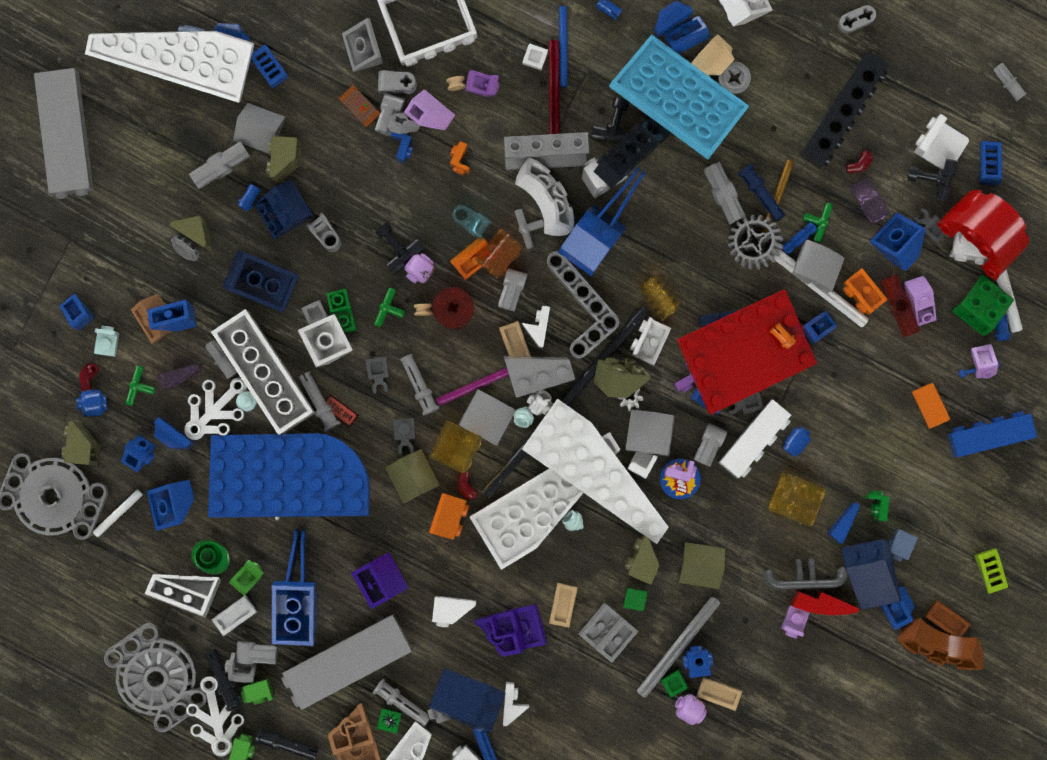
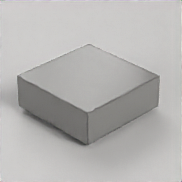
(314, 312)

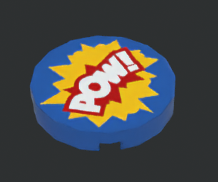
(677, 488)

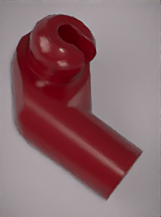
(862, 165)
(86, 375)
(464, 488)

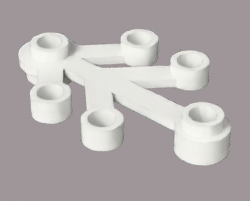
(212, 410)
(215, 720)

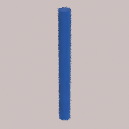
(563, 55)

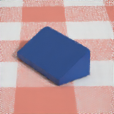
(687, 35)

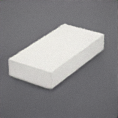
(234, 615)

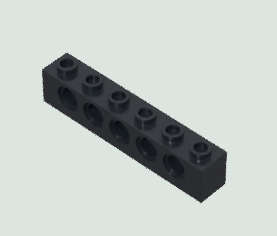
(869, 65)
(631, 151)

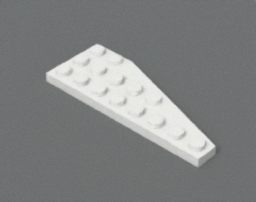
(193, 59)
(582, 457)
(527, 514)

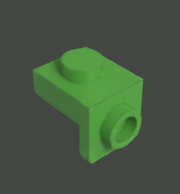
(247, 577)

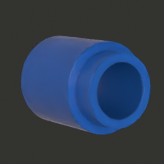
(796, 441)

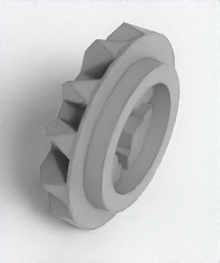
(744, 78)
(185, 247)

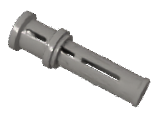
(422, 394)
(323, 411)
(393, 697)

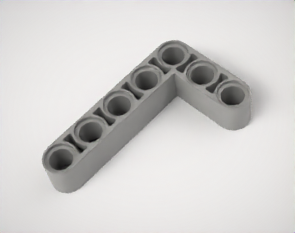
(585, 302)

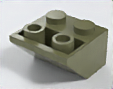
(284, 157)
(620, 377)
(80, 445)
(644, 562)

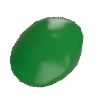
(210, 557)

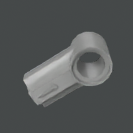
(390, 105)
(513, 285)
(711, 440)
(254, 653)

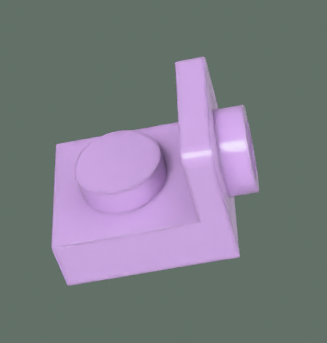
(984, 361)
(677, 472)
(795, 622)

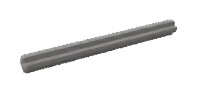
(677, 648)

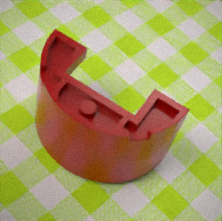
(990, 226)

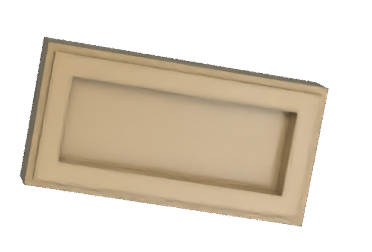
(514, 340)
(563, 605)
(719, 693)

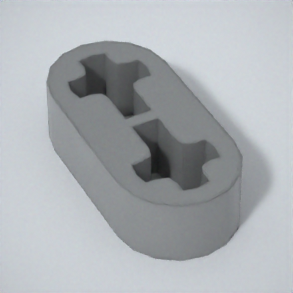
(859, 23)
(402, 123)

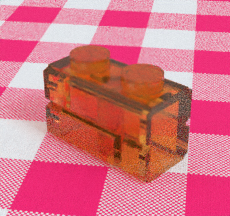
(499, 254)

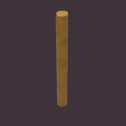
(780, 187)

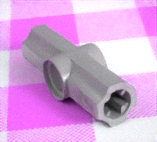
(219, 165)
(724, 193)

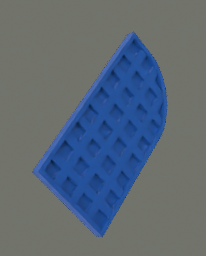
(286, 477)

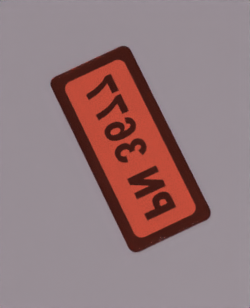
(342, 411)

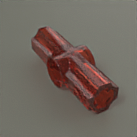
(905, 319)

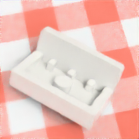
(965, 250)
(651, 341)

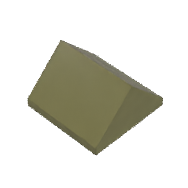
(194, 229)
(412, 476)
(702, 565)

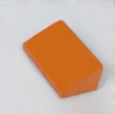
(465, 261)
(931, 405)

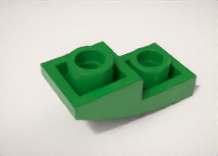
(340, 306)

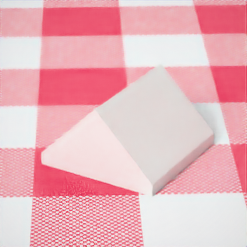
(325, 341)

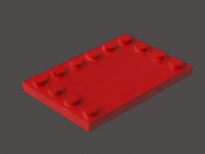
(741, 355)

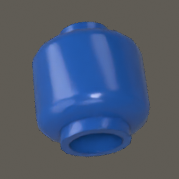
(91, 403)

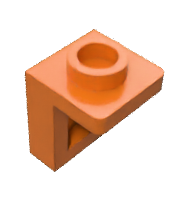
(457, 154)

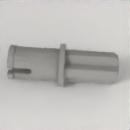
(1009, 81)
(221, 359)

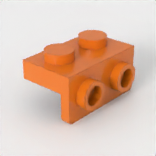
(864, 292)

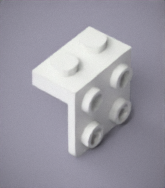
(940, 142)

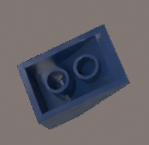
(260, 281)
(872, 573)
(467, 701)

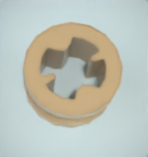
(456, 83)
(422, 309)

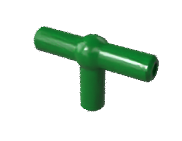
(821, 222)
(386, 307)
(135, 386)

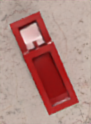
(822, 604)

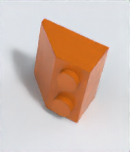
(448, 516)

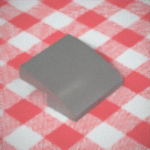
(818, 265)
(487, 417)
(650, 432)
(608, 632)

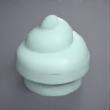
(246, 401)
(523, 417)
(573, 520)

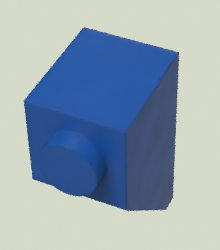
(172, 317)

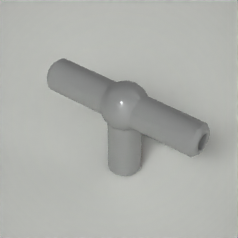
(525, 228)

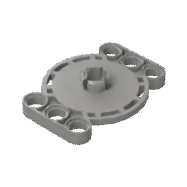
(69, 489)
(155, 694)

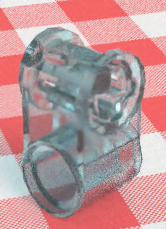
(472, 221)

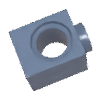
(902, 544)

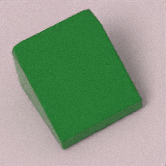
(635, 599)

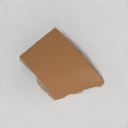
(354, 738)

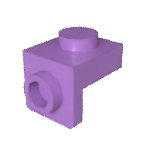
(482, 83)
(686, 383)

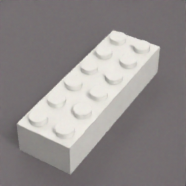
(263, 372)

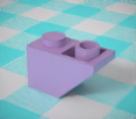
(429, 111)
(921, 299)

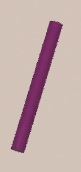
(472, 386)

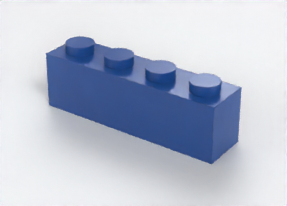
(991, 435)

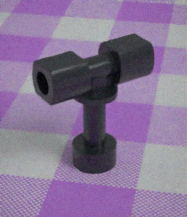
(613, 131)
(942, 179)
(402, 253)

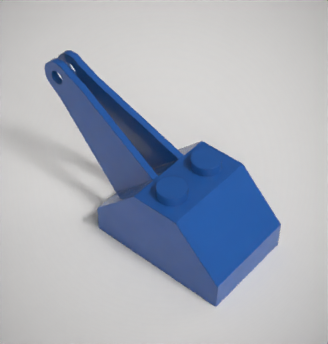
(597, 232)
(294, 603)

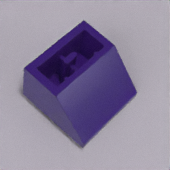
(380, 580)

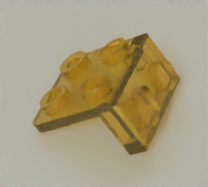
(455, 447)
(796, 499)

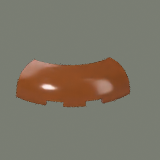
(942, 647)

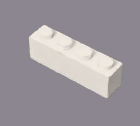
(754, 439)

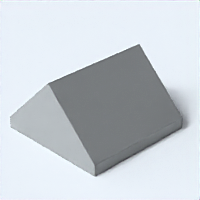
(362, 46)
(257, 126)

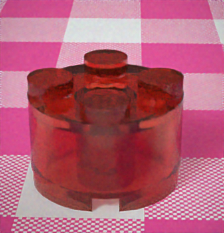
(442, 304)

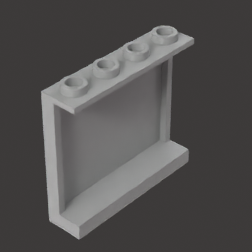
(549, 150)

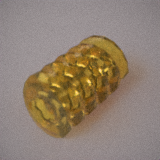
(659, 297)

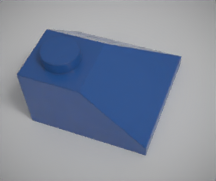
(900, 241)
(170, 503)

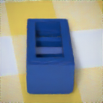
(276, 80)
(986, 175)
(842, 525)

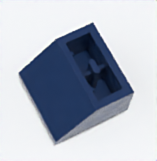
(283, 209)

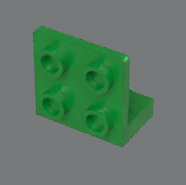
(983, 306)

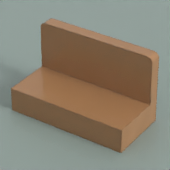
(141, 314)

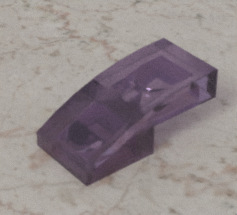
(870, 200)

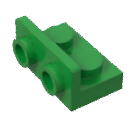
(880, 508)

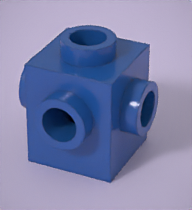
(138, 453)
(701, 668)

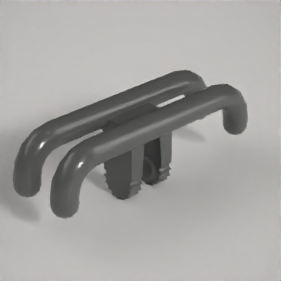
(800, 583)

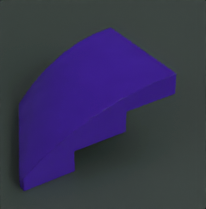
(514, 629)

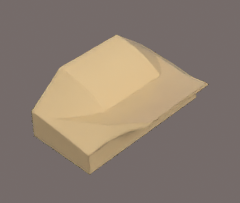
(714, 57)

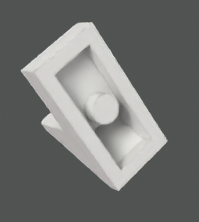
(536, 332)
(511, 709)

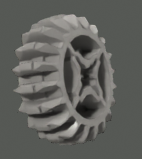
(762, 239)

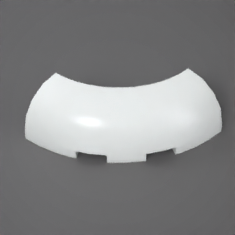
(548, 195)

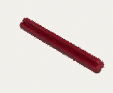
(553, 80)

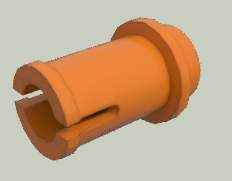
(784, 337)

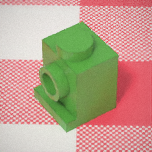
(257, 692)
(242, 748)

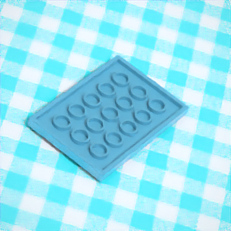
(679, 96)

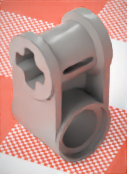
(393, 82)
(323, 231)

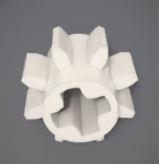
(539, 402)
(629, 403)

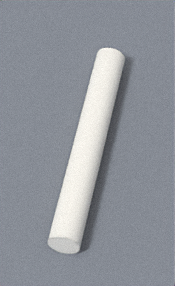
(117, 513)

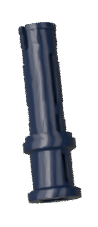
(756, 185)

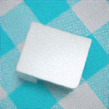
(642, 464)

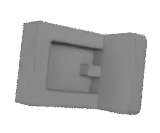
(240, 672)

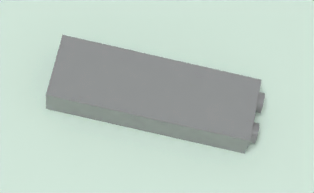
(63, 133)
(346, 662)

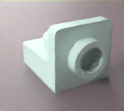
(106, 341)

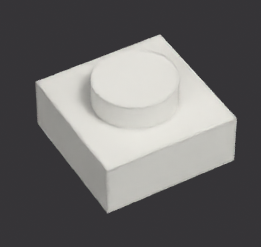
(535, 57)

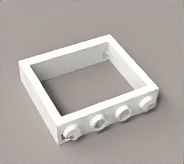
(429, 52)

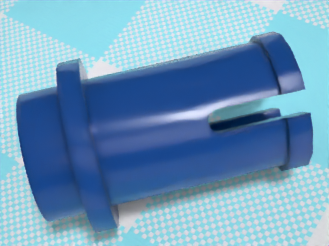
(609, 8)
(249, 197)
(1002, 330)

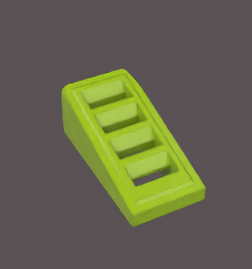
(980, 557)

